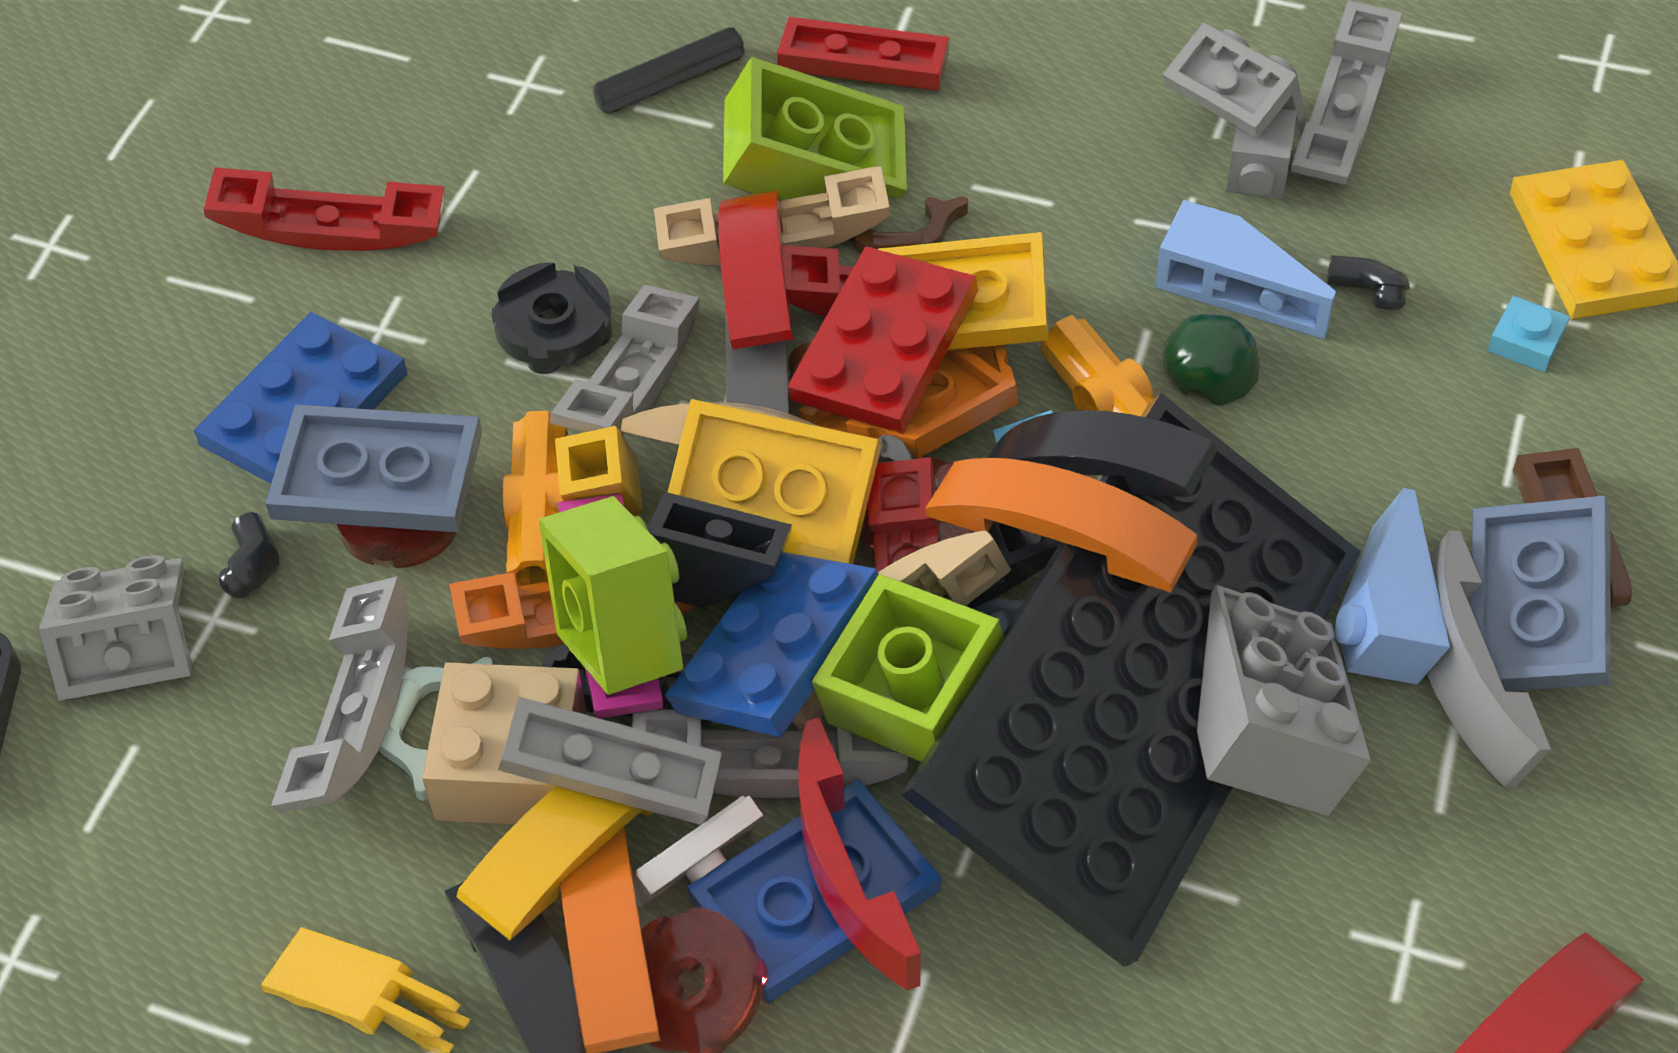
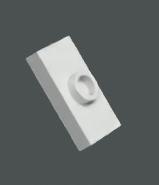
(696, 852)

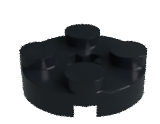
(557, 341)

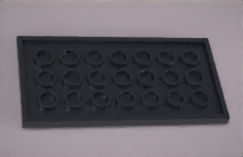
(1080, 732)

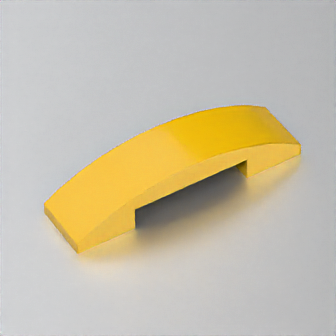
(538, 853)

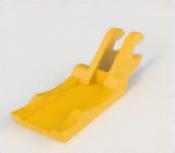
(360, 989)

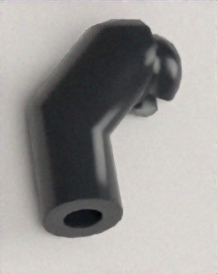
(1372, 274)
(253, 560)

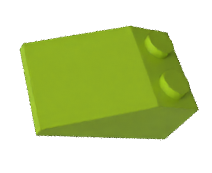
(797, 128)

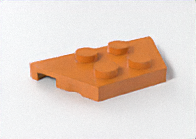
(963, 394)

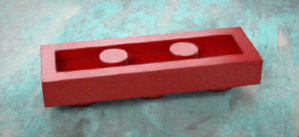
(863, 53)

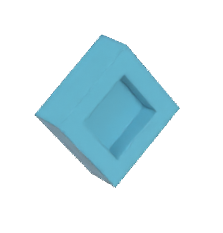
(1528, 333)

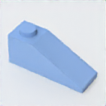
(1239, 269)
(1392, 608)

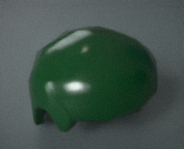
(1212, 357)

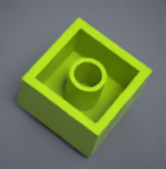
(613, 594)
(903, 666)

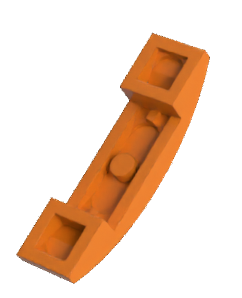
(1069, 508)
(505, 616)
(608, 951)

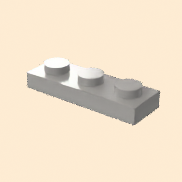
(610, 761)

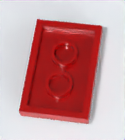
(883, 339)

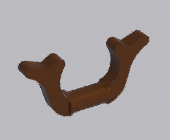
(939, 213)

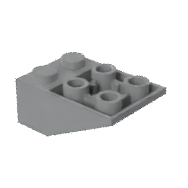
(1277, 704)

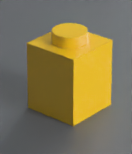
(599, 465)

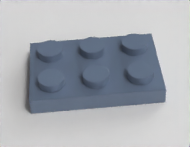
(375, 468)
(1545, 591)

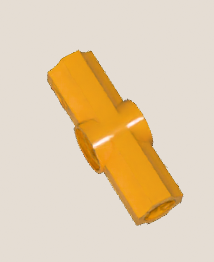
(1094, 371)
(531, 494)

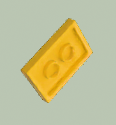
(1597, 239)
(1009, 282)
(779, 472)

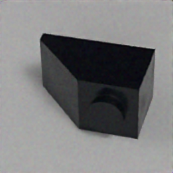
(716, 547)

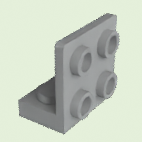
(1235, 81)
(115, 628)

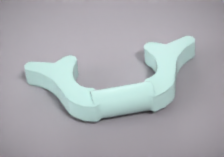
(414, 686)

